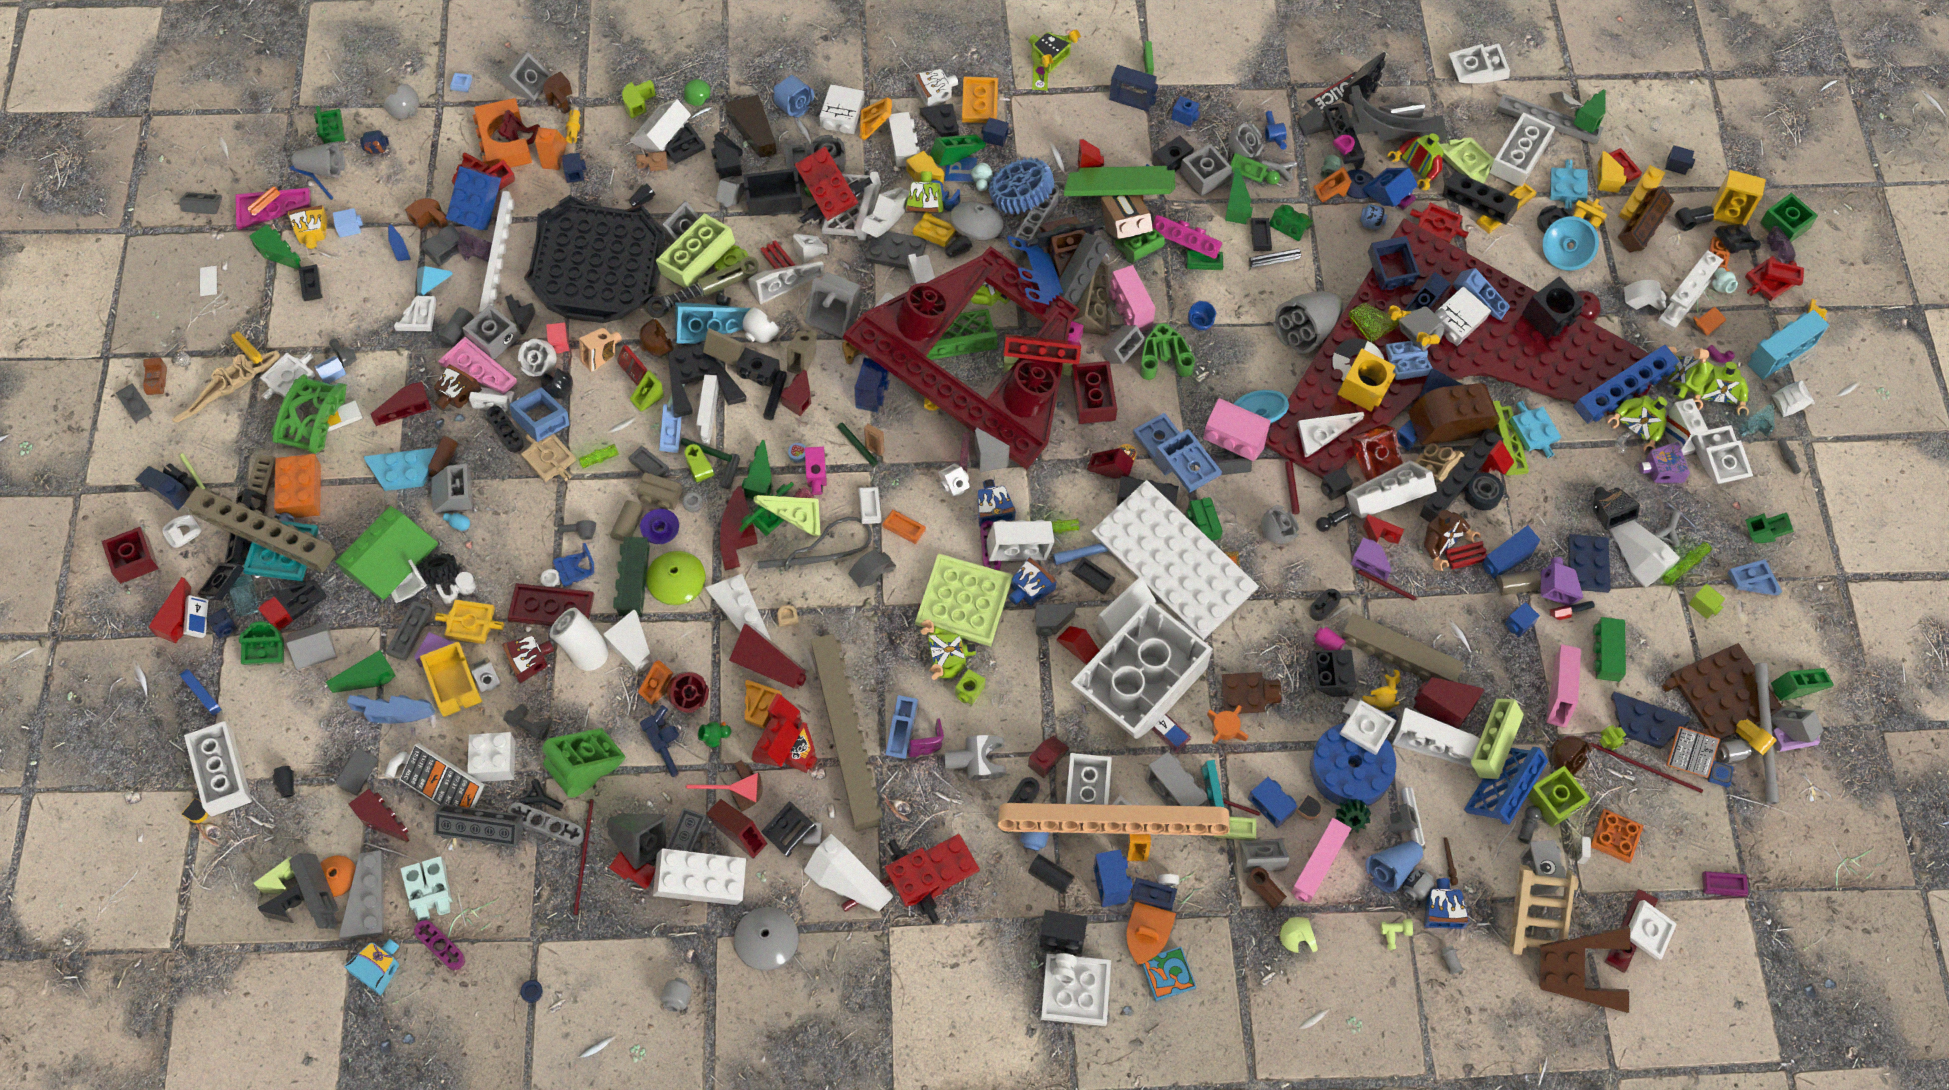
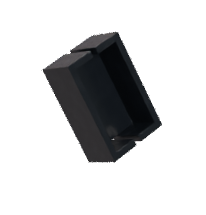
(772, 192)

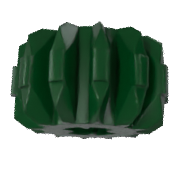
(1347, 812)

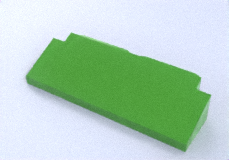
(1120, 181)

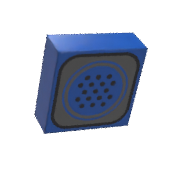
(1721, 774)

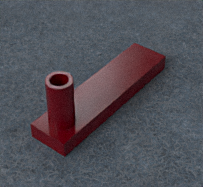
(1621, 958)

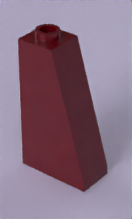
(762, 656)

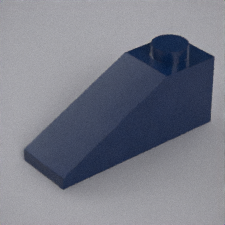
(163, 487)

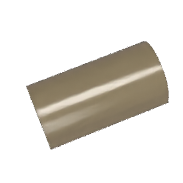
(627, 520)
(1519, 582)

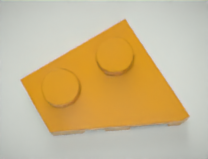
(874, 116)
(757, 703)

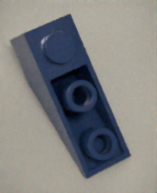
(1429, 293)

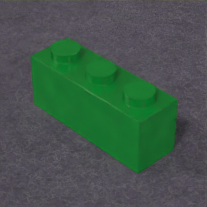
(1610, 649)

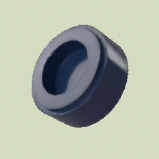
(531, 991)

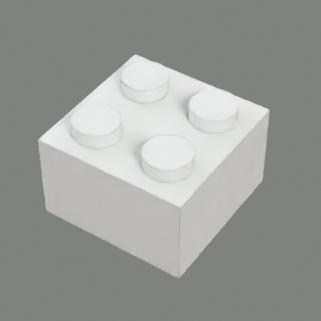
(491, 756)

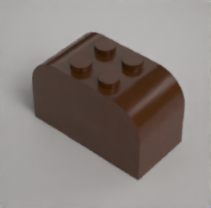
(1453, 414)

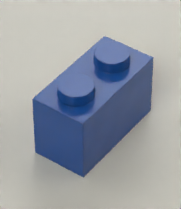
(1272, 802)

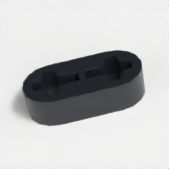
(1322, 602)

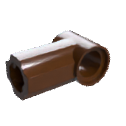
(1267, 889)

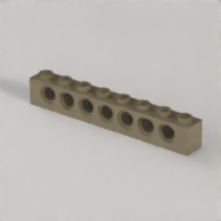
(317, 559)

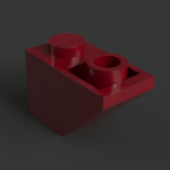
(797, 395)

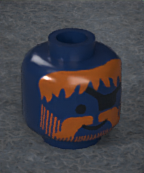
(374, 142)

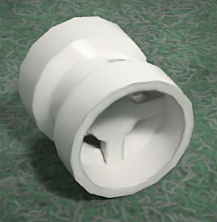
(1065, 967)

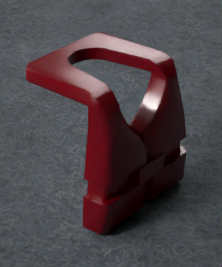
(510, 126)

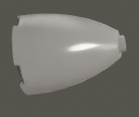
(1307, 319)

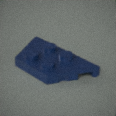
(1646, 721)

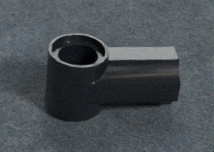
(1690, 218)

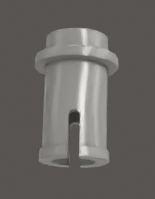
(1451, 959)

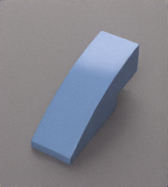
(902, 727)

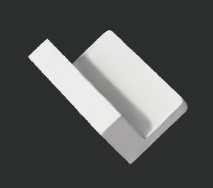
(920, 268)
(488, 397)

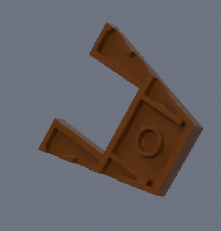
(1564, 968)

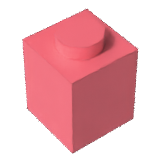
(558, 337)

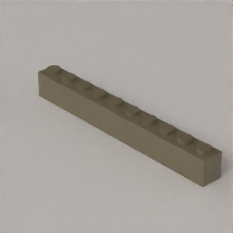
(845, 732)

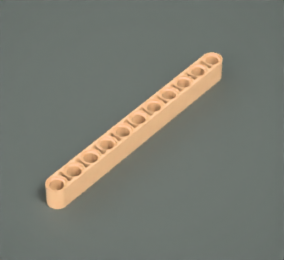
(1113, 819)

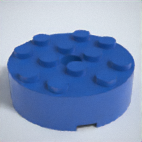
(1339, 780)

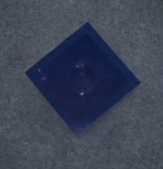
(871, 386)

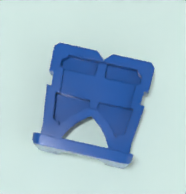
(568, 567)

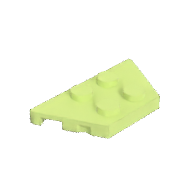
(1468, 158)

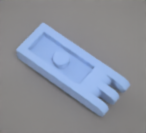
(669, 431)

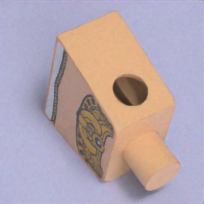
(598, 348)

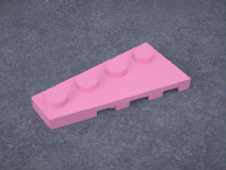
(479, 365)

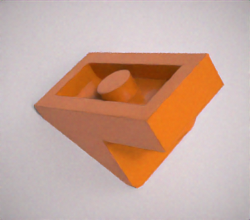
(1335, 183)
(655, 682)

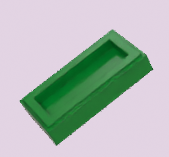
(1197, 260)

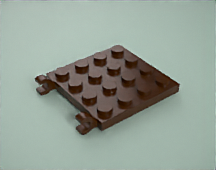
(1721, 691)

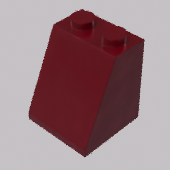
(1447, 701)

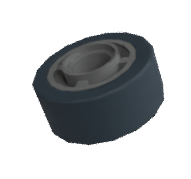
(1480, 499)

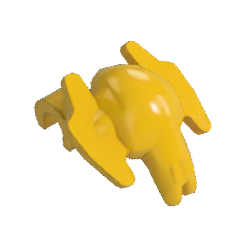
(1385, 696)

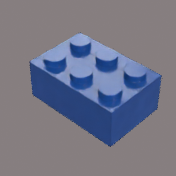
(473, 198)

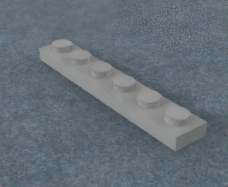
(1561, 122)

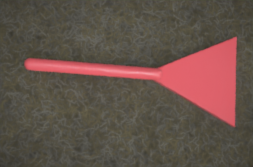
(745, 787)

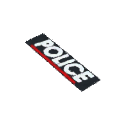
(1331, 94)

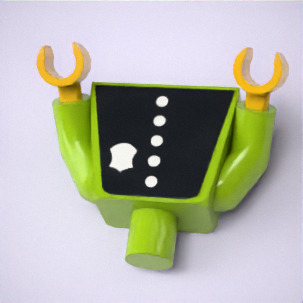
(1051, 49)

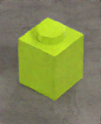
(1707, 601)

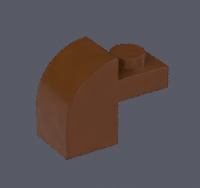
(555, 91)
(744, 772)

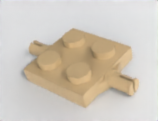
(548, 457)

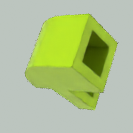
(635, 97)

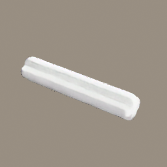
(1409, 798)

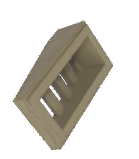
(265, 463)

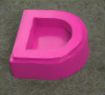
(1344, 143)

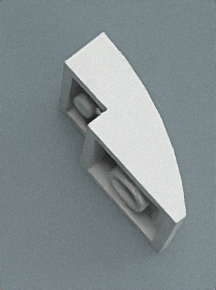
(1480, 64)
(1722, 455)

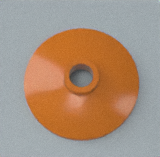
(342, 881)

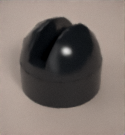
(722, 299)

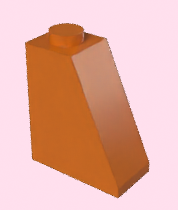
(550, 148)

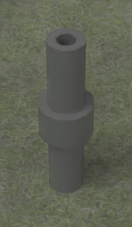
(1789, 456)

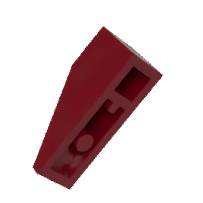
(404, 403)

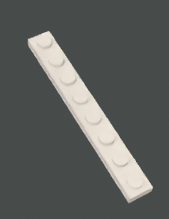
(497, 250)

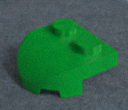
(261, 644)

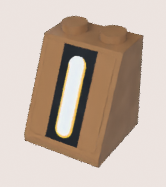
(1125, 215)

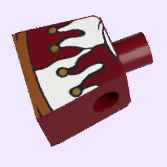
(527, 656)

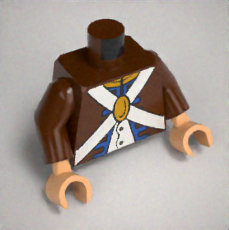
(1443, 533)

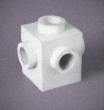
(954, 480)

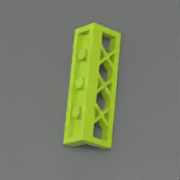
(1501, 430)

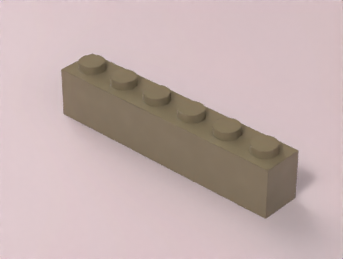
(1400, 650)

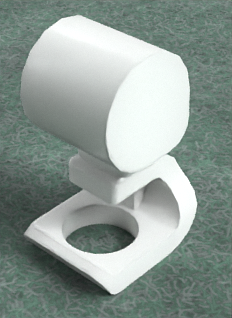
(464, 584)

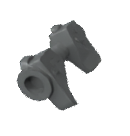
(516, 718)

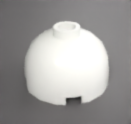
(758, 327)
(537, 357)

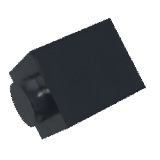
(1336, 484)

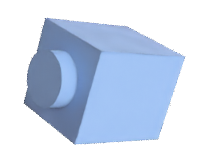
(347, 222)

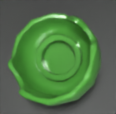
(696, 92)

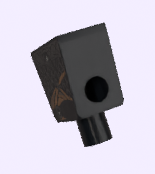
(1614, 507)

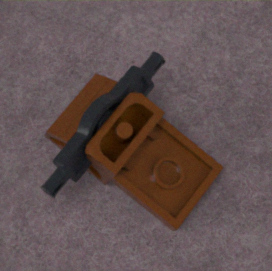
(1062, 239)

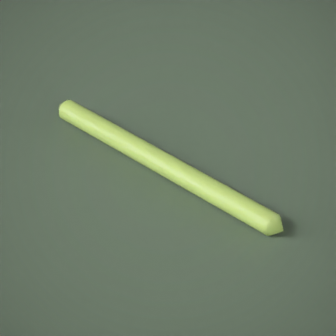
(191, 470)

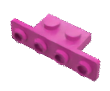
(1187, 236)

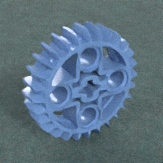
(1021, 185)

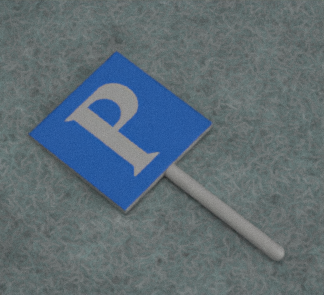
(962, 171)

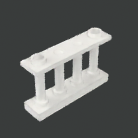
(1690, 290)

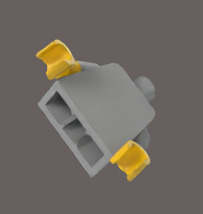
(1420, 325)

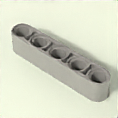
(1034, 219)

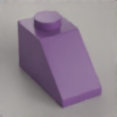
(1372, 559)

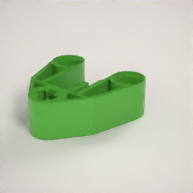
(1163, 338)

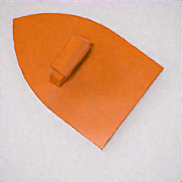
(1148, 931)

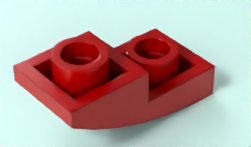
(642, 875)

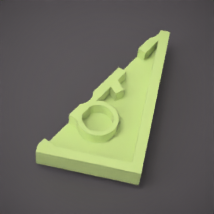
(797, 511)

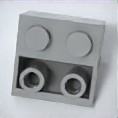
(452, 489)

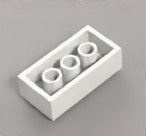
(1522, 150)
(217, 768)
(699, 877)

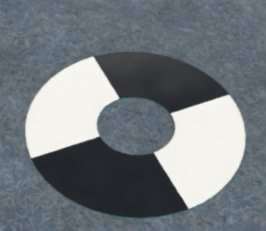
(1347, 350)

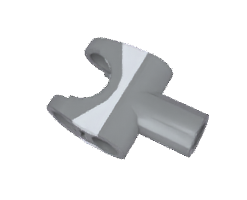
(975, 758)

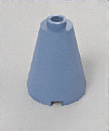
(1394, 865)

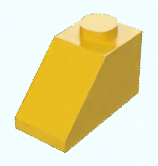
(1610, 174)

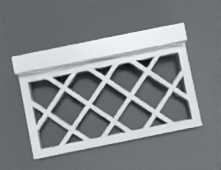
(866, 208)

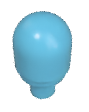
(457, 521)

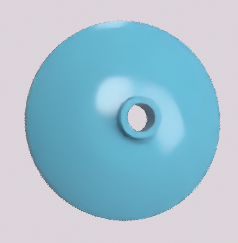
(1575, 231)
(1265, 403)

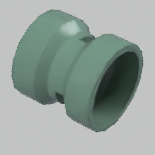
(1331, 165)

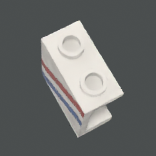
(1683, 423)

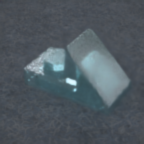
(1762, 420)
(244, 595)

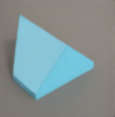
(429, 278)

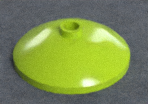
(675, 587)

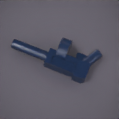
(660, 738)

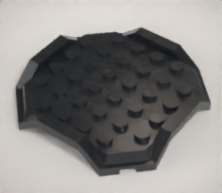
(595, 260)

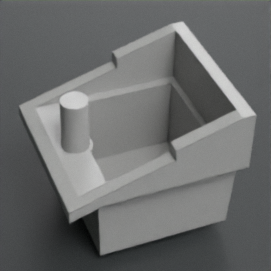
(833, 304)

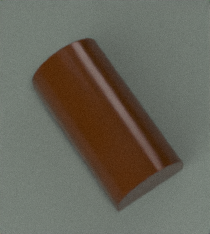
(442, 455)

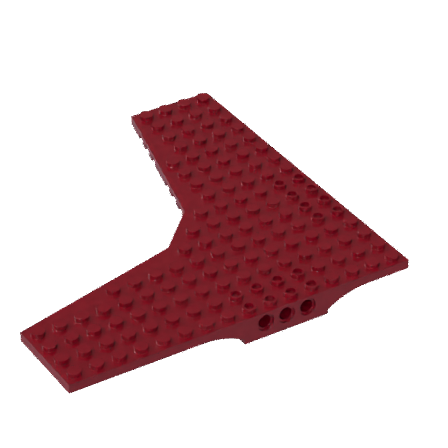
(1503, 349)

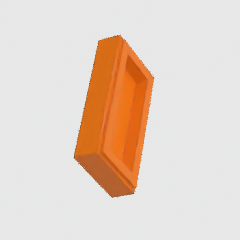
(904, 526)

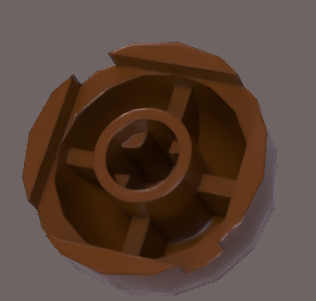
(654, 339)
(1570, 753)

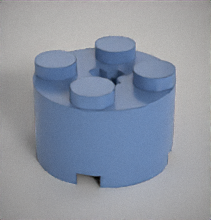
(793, 96)

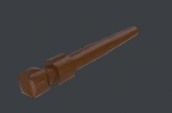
(1451, 871)

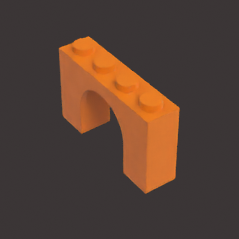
(488, 119)

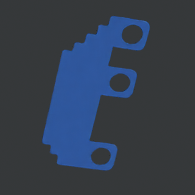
(1043, 272)

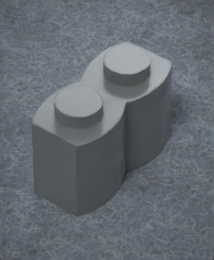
(443, 245)

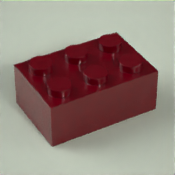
(1094, 392)

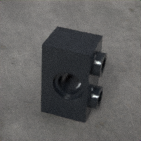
(1172, 154)
(751, 360)

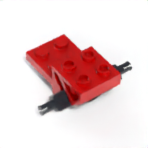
(828, 186)
(927, 873)

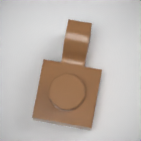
(656, 161)

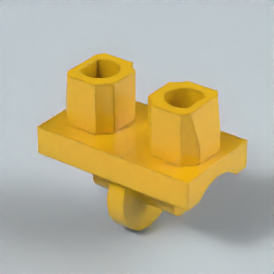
(1592, 211)

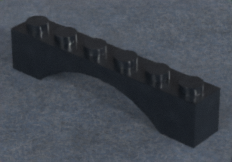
(1460, 476)

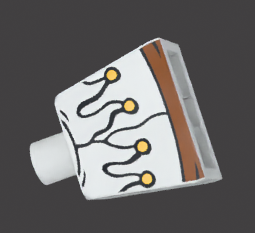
(934, 86)

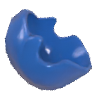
(1201, 315)

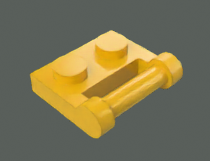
(933, 233)

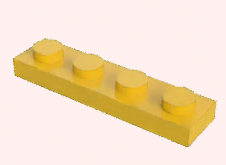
(1649, 180)

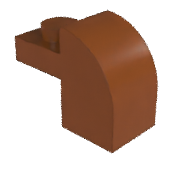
(426, 211)

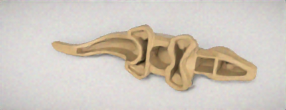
(229, 379)

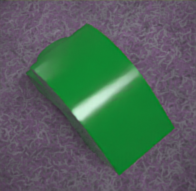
(1767, 529)

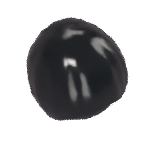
(559, 385)

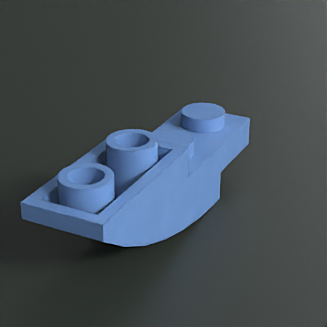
(397, 710)

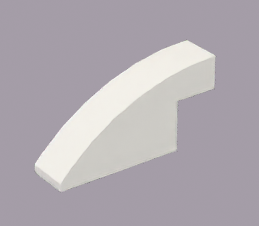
(887, 212)

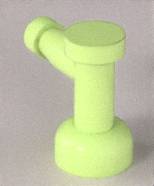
(1390, 929)

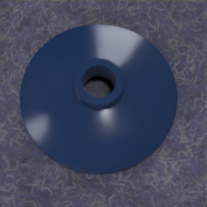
(1356, 187)

